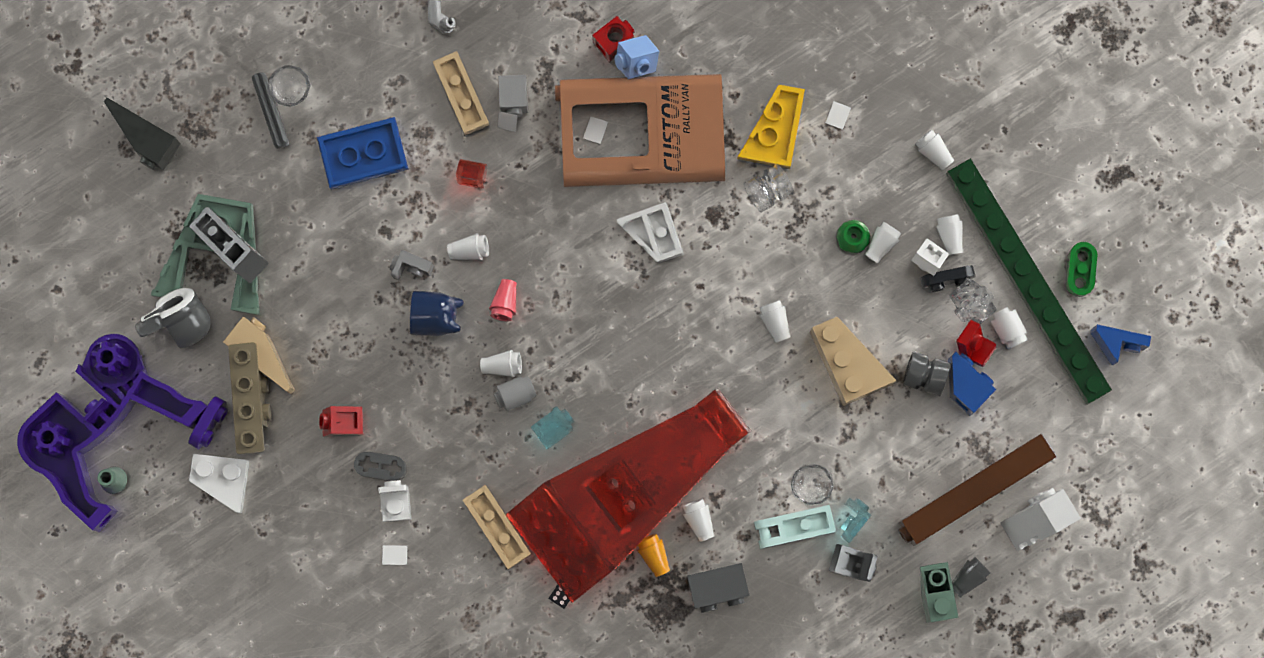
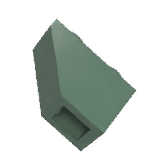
(937, 593)

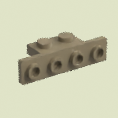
(248, 398)

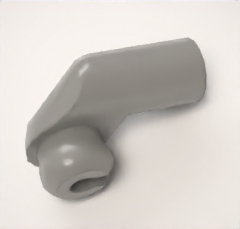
(437, 19)

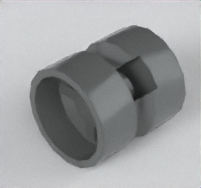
(926, 373)

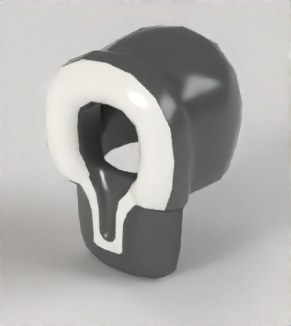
(182, 316)

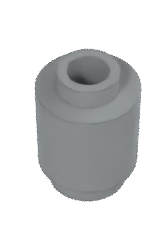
(514, 393)

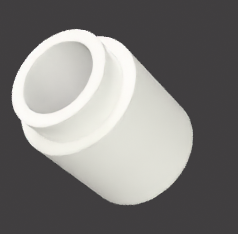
(1009, 328)

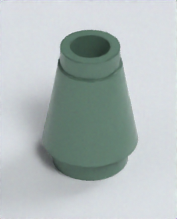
(117, 482)

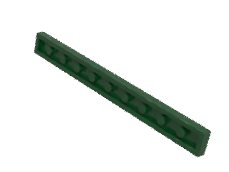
(1029, 281)

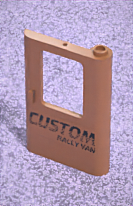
(682, 130)

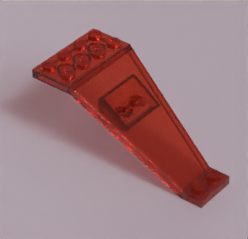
(585, 523)

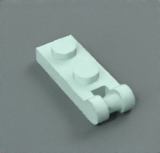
(796, 526)

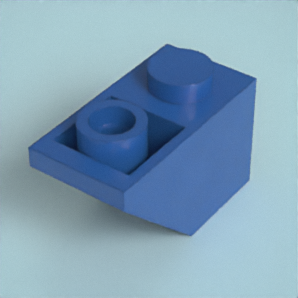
(966, 385)

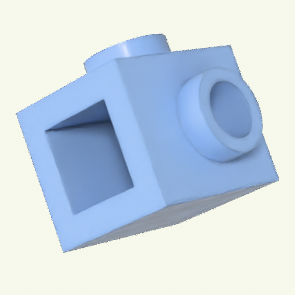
(636, 57)

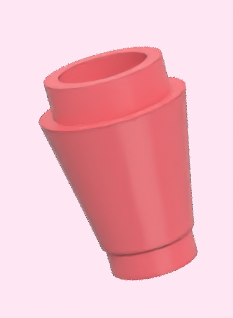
(504, 301)

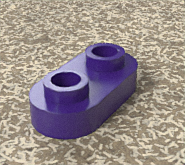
(202, 433)

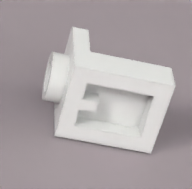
(930, 257)
(394, 501)

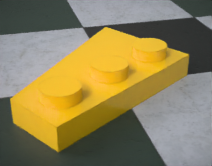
(776, 131)

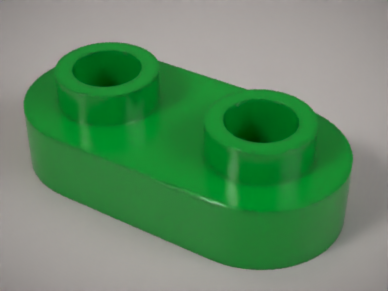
(1081, 269)

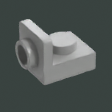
(415, 264)

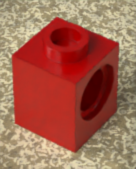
(601, 40)

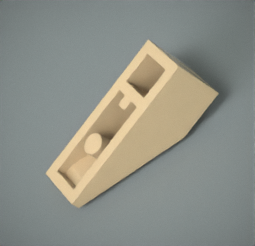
(268, 358)

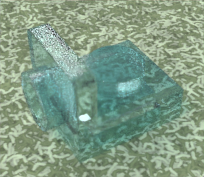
(553, 427)
(853, 525)

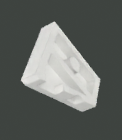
(654, 232)
(221, 478)

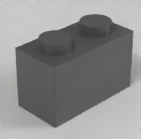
(718, 586)

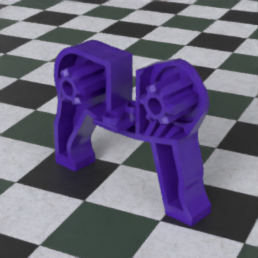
(60, 434)

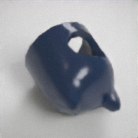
(433, 313)

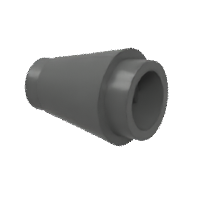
(969, 577)

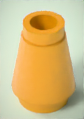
(654, 554)

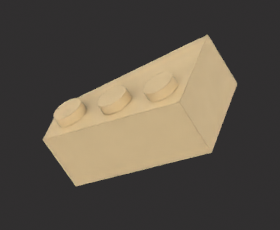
(849, 362)

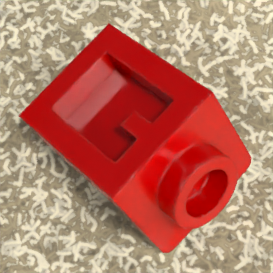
(975, 345)
(341, 421)

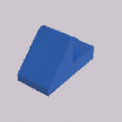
(1112, 339)

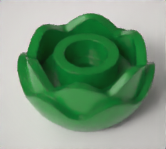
(851, 244)

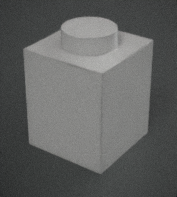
(513, 94)

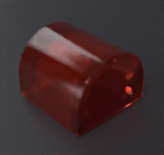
(471, 173)

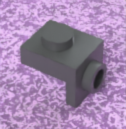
(853, 563)

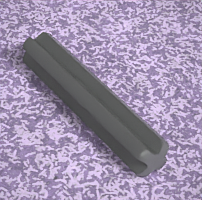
(270, 111)

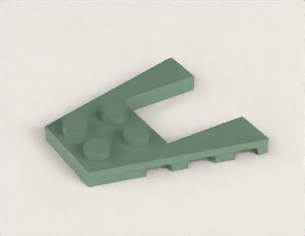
(240, 218)

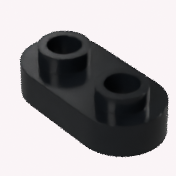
(946, 277)

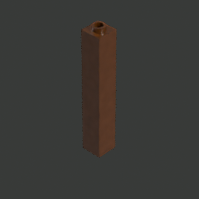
(976, 490)

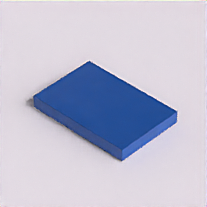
(362, 153)

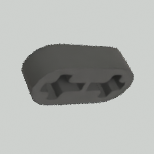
(380, 473)

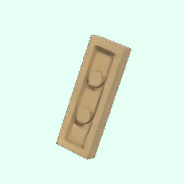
(461, 93)
(496, 527)

